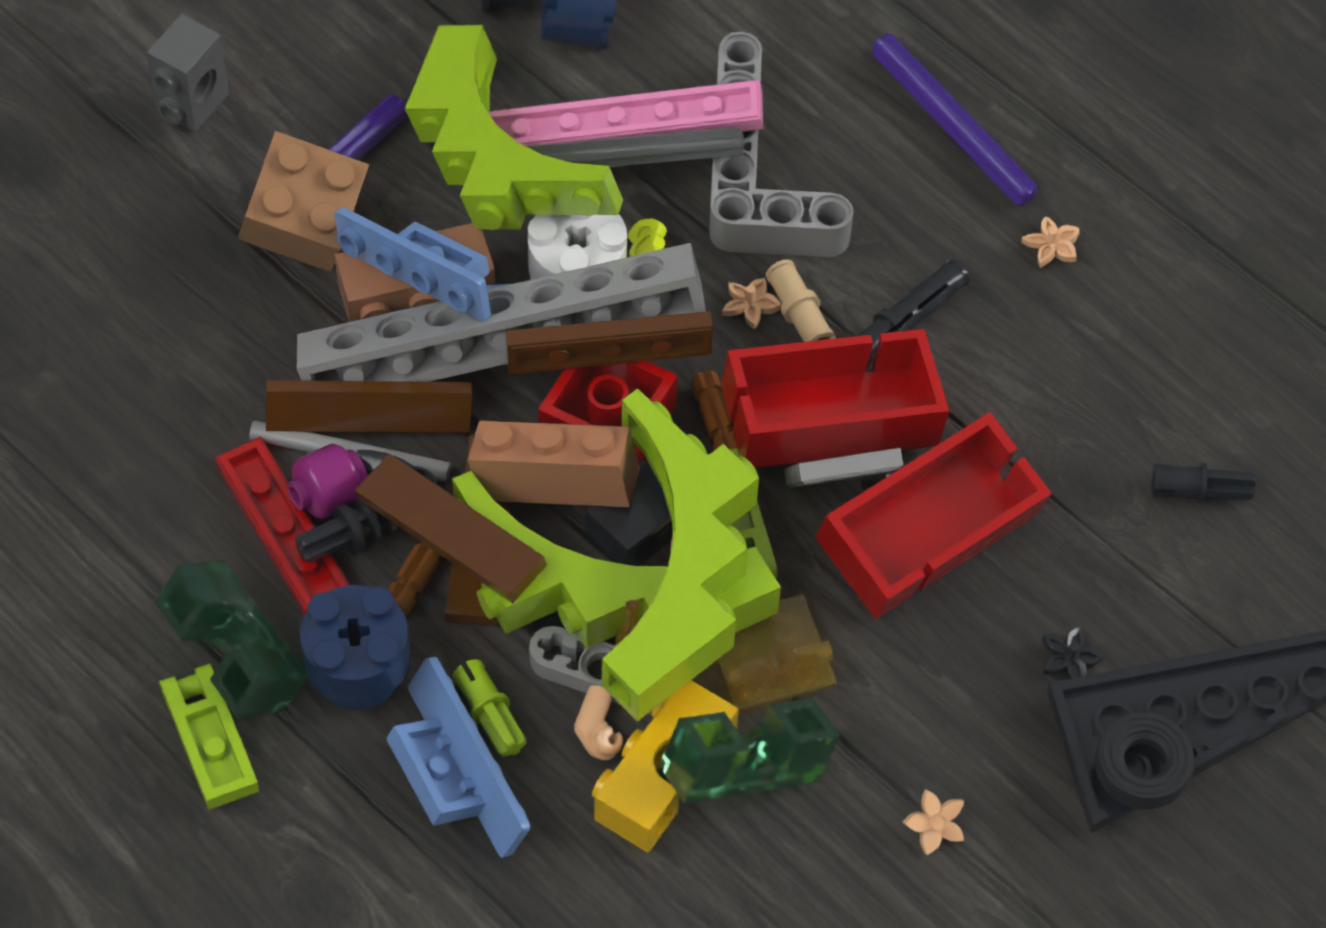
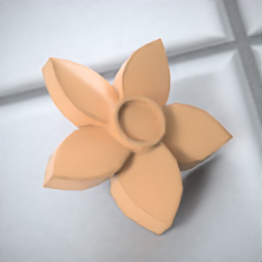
(1053, 242)
(752, 301)
(935, 821)

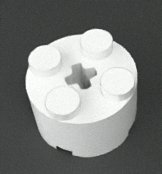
(573, 242)

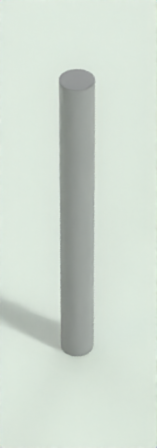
(311, 441)

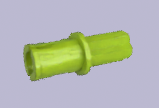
(490, 709)

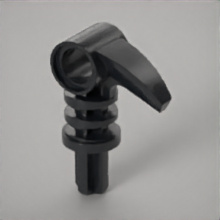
(349, 525)

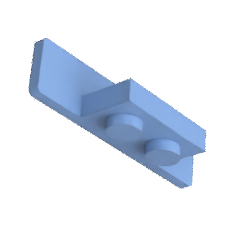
(420, 259)
(452, 763)

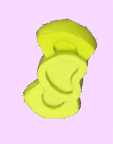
(647, 236)

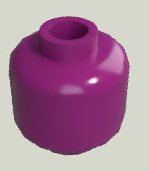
(326, 480)

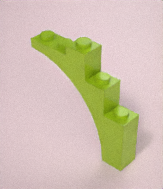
(497, 173)
(595, 591)
(687, 620)

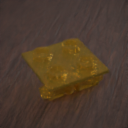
(777, 658)

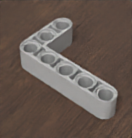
(760, 210)

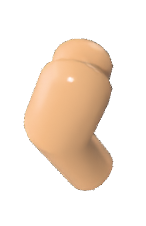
(593, 729)

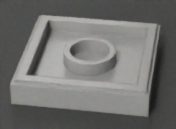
(843, 468)

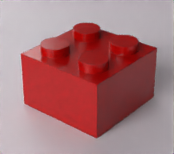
(596, 394)

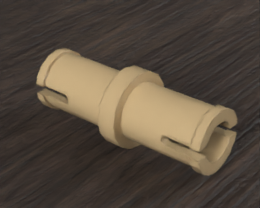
(799, 304)

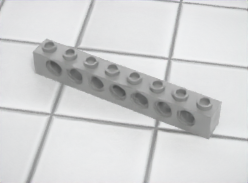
(441, 342)

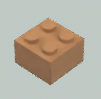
(298, 200)

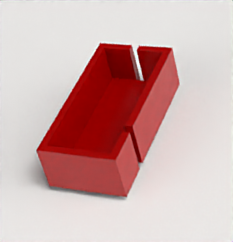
(823, 404)
(931, 515)

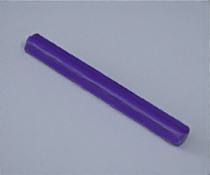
(954, 119)

